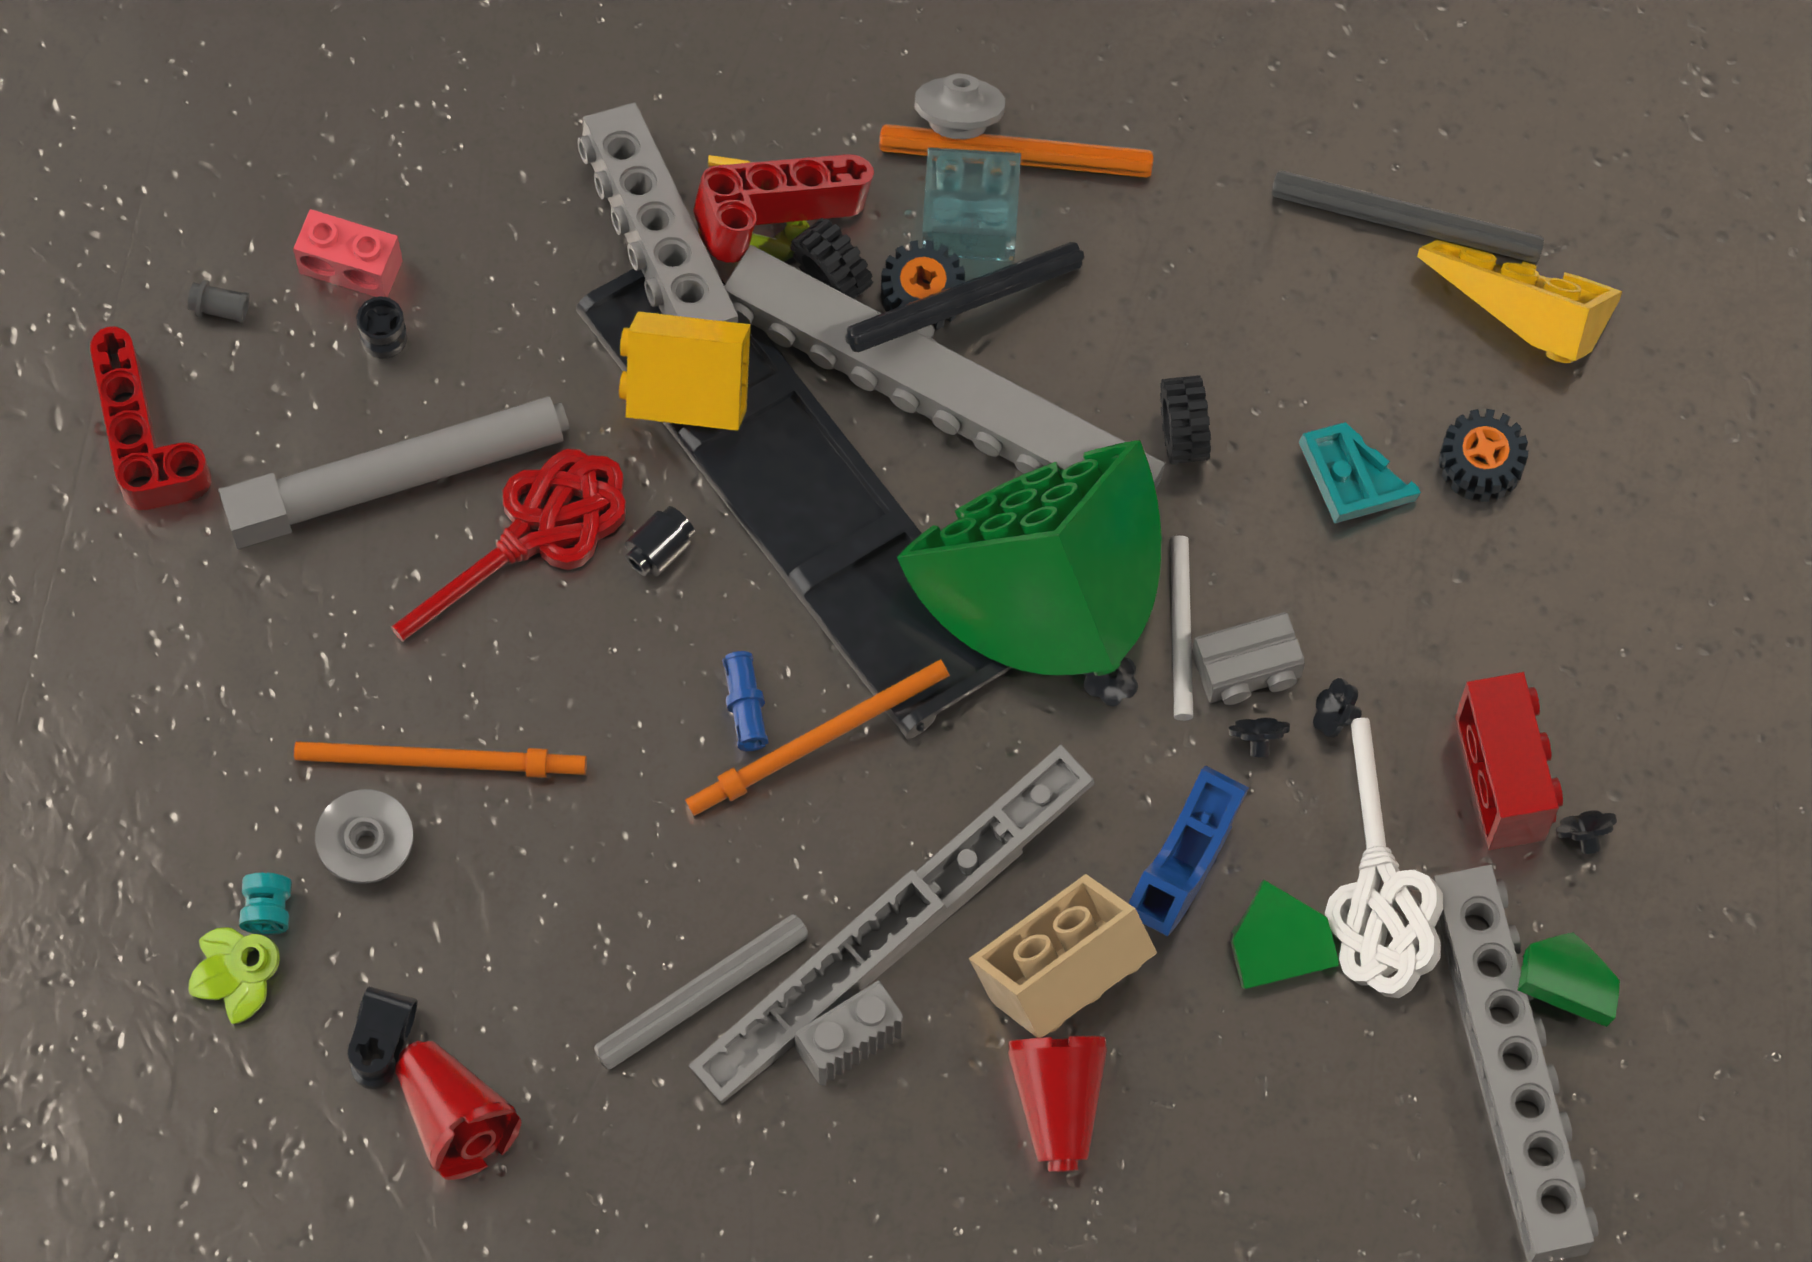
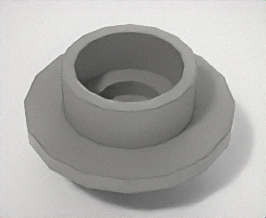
(959, 105)

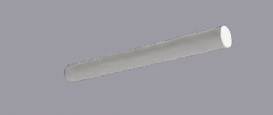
(1181, 628)

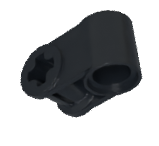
(380, 1029)

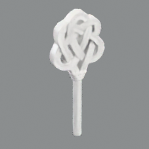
(1365, 930)

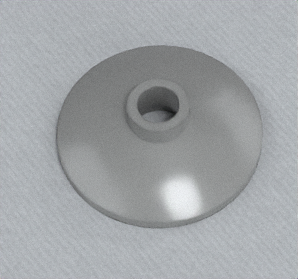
(359, 815)

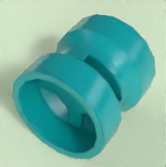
(265, 903)

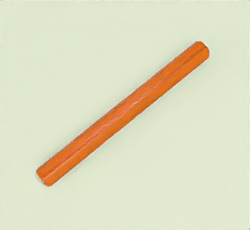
(1033, 151)

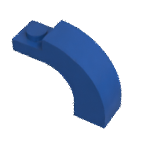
(1189, 851)

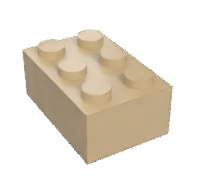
(1063, 956)

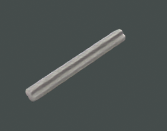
(701, 991)

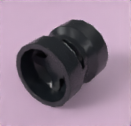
(382, 317)

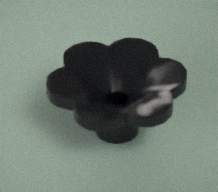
(1115, 685)
(1336, 708)
(1259, 733)
(1587, 829)

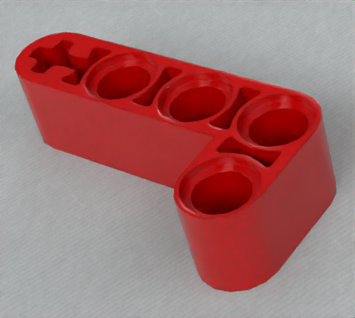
(776, 191)
(134, 418)

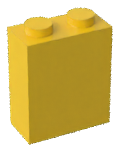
(685, 370)

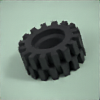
(831, 258)
(1185, 419)

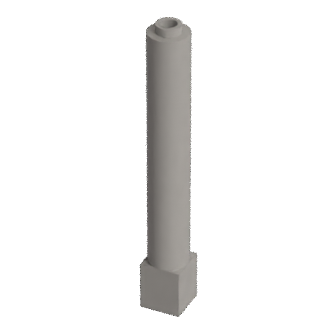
(268, 506)

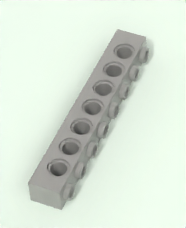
(1543, 1234)

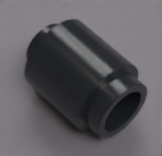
(659, 542)

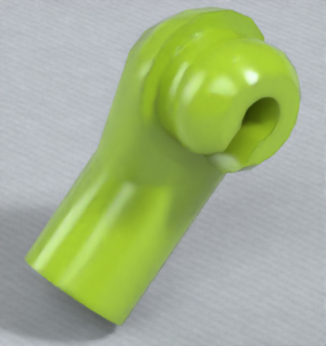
(780, 244)

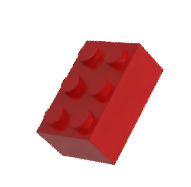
(1508, 760)

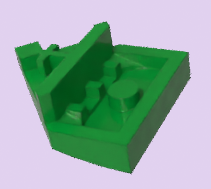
(1280, 939)
(1570, 977)

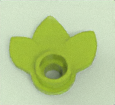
(228, 974)

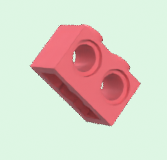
(348, 254)

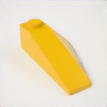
(1546, 312)

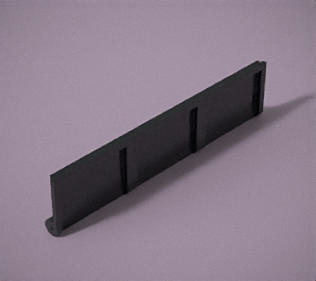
(815, 519)

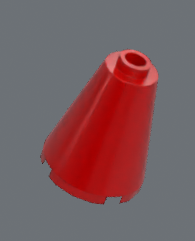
(1059, 1094)
(454, 1111)

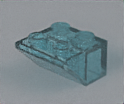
(972, 202)

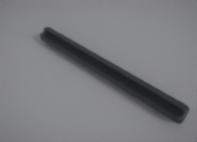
(964, 297)

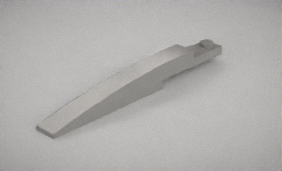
(893, 924)

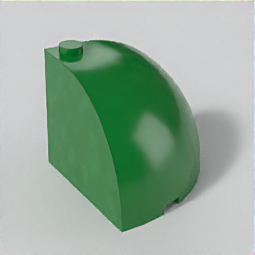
(1049, 565)

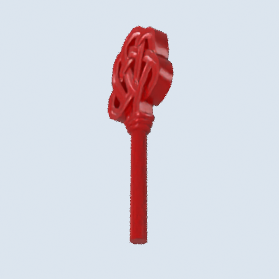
(558, 525)

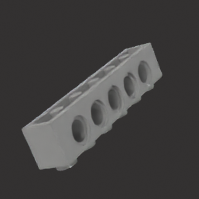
(645, 200)

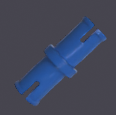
(745, 701)

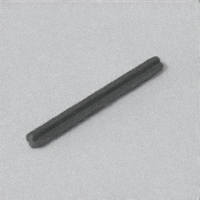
(1408, 216)

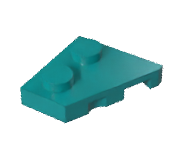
(1352, 474)

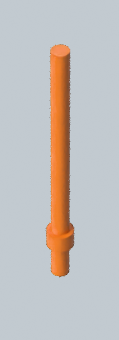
(535, 762)
(733, 783)

